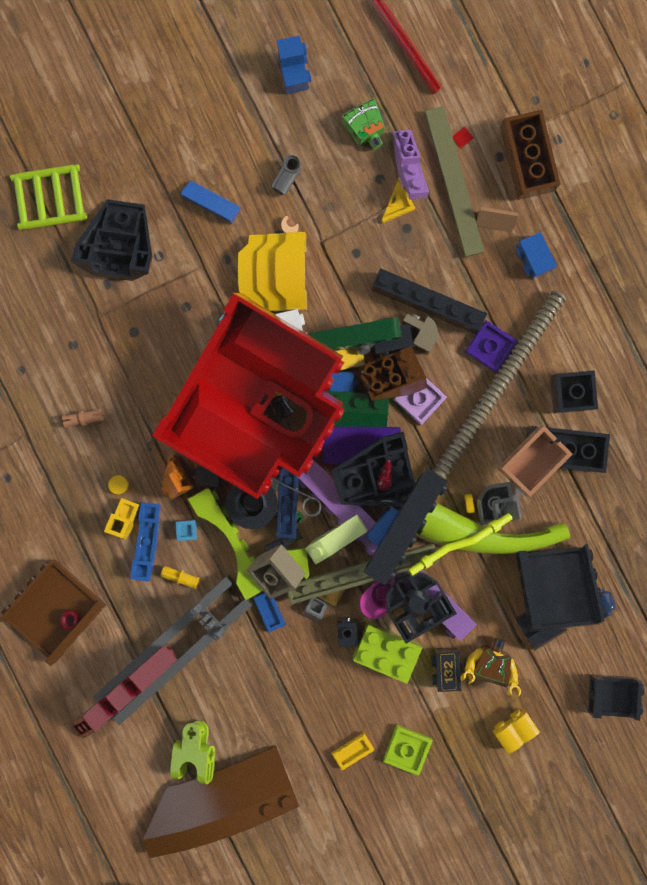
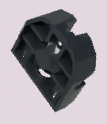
(415, 608)

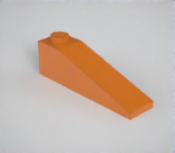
(175, 479)

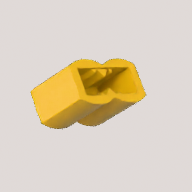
(515, 731)

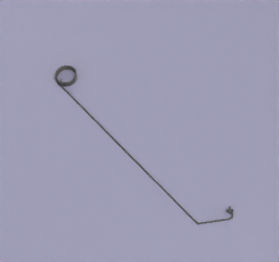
(304, 502)

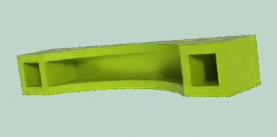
(208, 507)

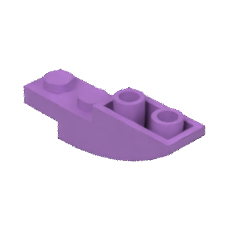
(408, 164)

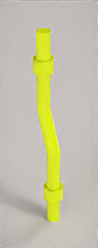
(427, 561)

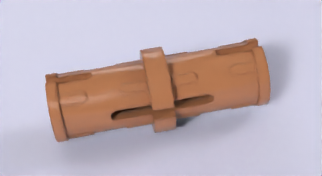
(82, 418)

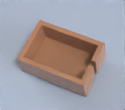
(534, 461)

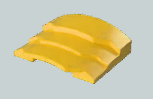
(274, 271)

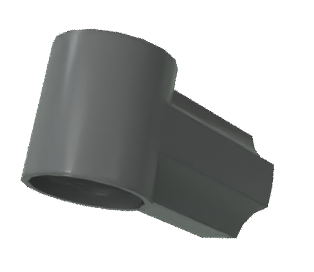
(286, 176)

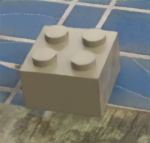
(276, 572)

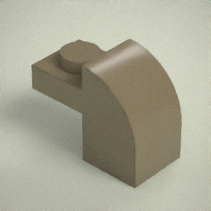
(426, 330)

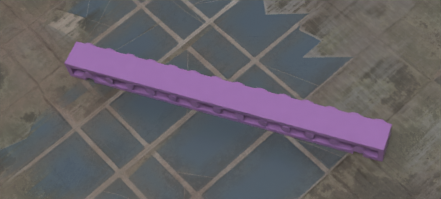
(324, 489)

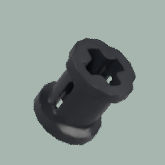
(284, 407)

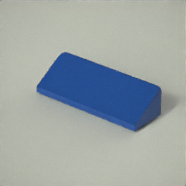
(210, 202)

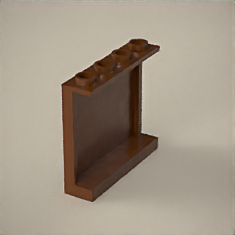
(43, 602)

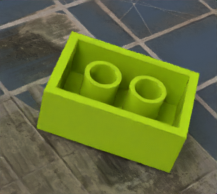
(387, 652)

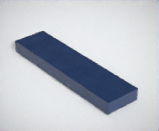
(287, 504)

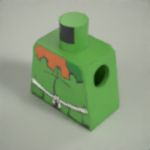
(365, 124)

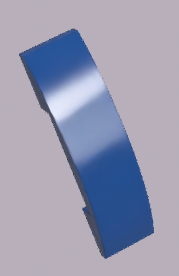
(146, 541)

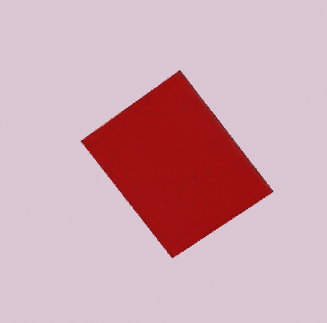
(462, 137)

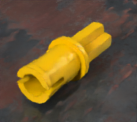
(180, 577)

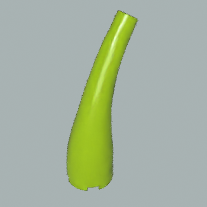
(447, 526)

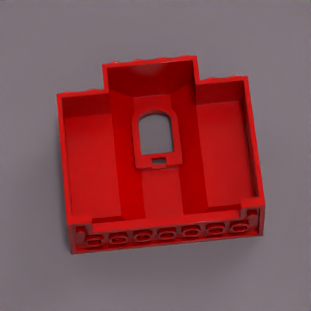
(219, 407)

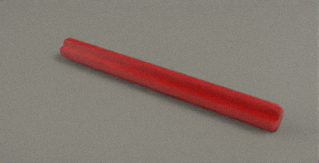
(407, 46)

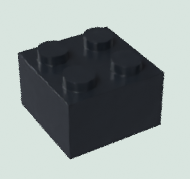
(574, 392)

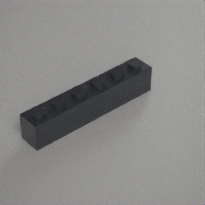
(429, 301)
(405, 526)

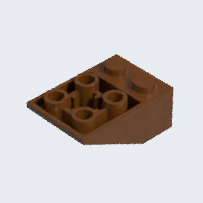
(393, 375)

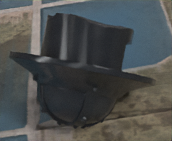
(250, 511)

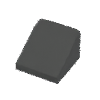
(315, 609)

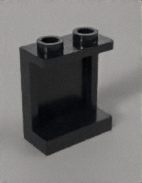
(615, 696)

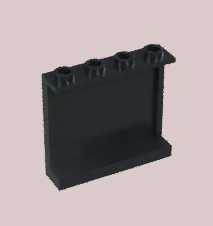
(560, 589)

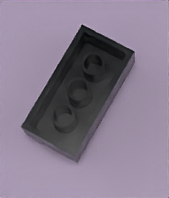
(587, 448)

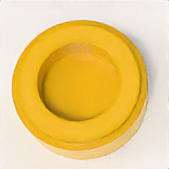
(118, 484)
(469, 503)

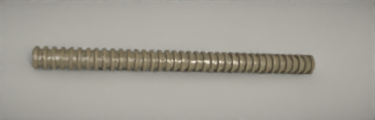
(501, 380)

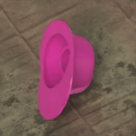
(373, 600)

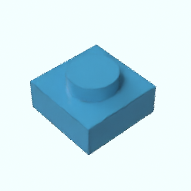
(186, 530)

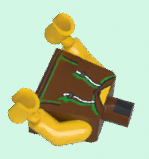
(493, 666)

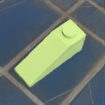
(336, 539)

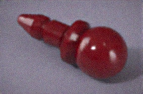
(384, 479)

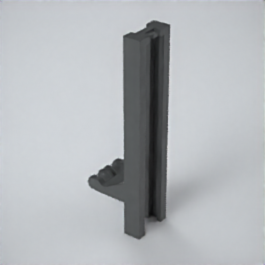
(217, 631)

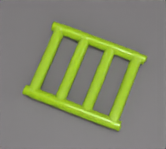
(61, 217)

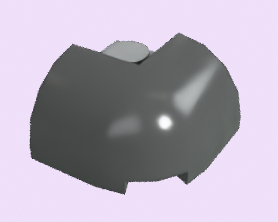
(497, 501)

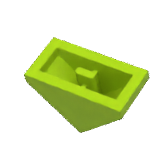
(301, 557)

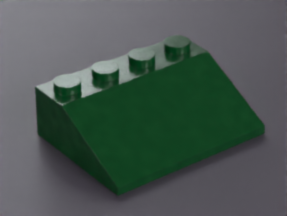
(361, 410)

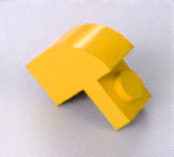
(122, 521)

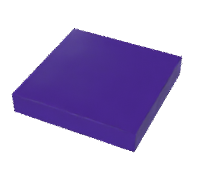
(490, 346)

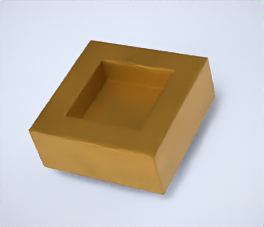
(332, 598)

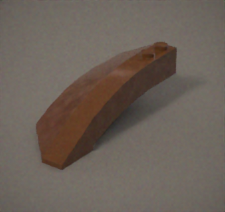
(231, 803)

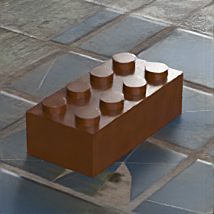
(530, 154)

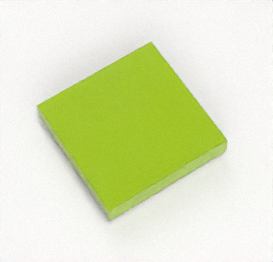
(407, 750)

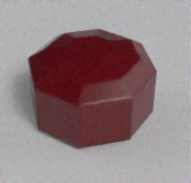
(69, 619)

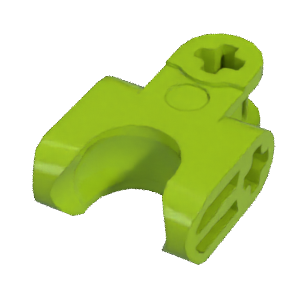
(195, 750)

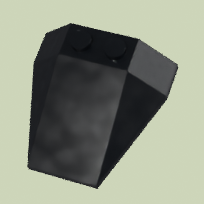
(116, 242)
(357, 475)

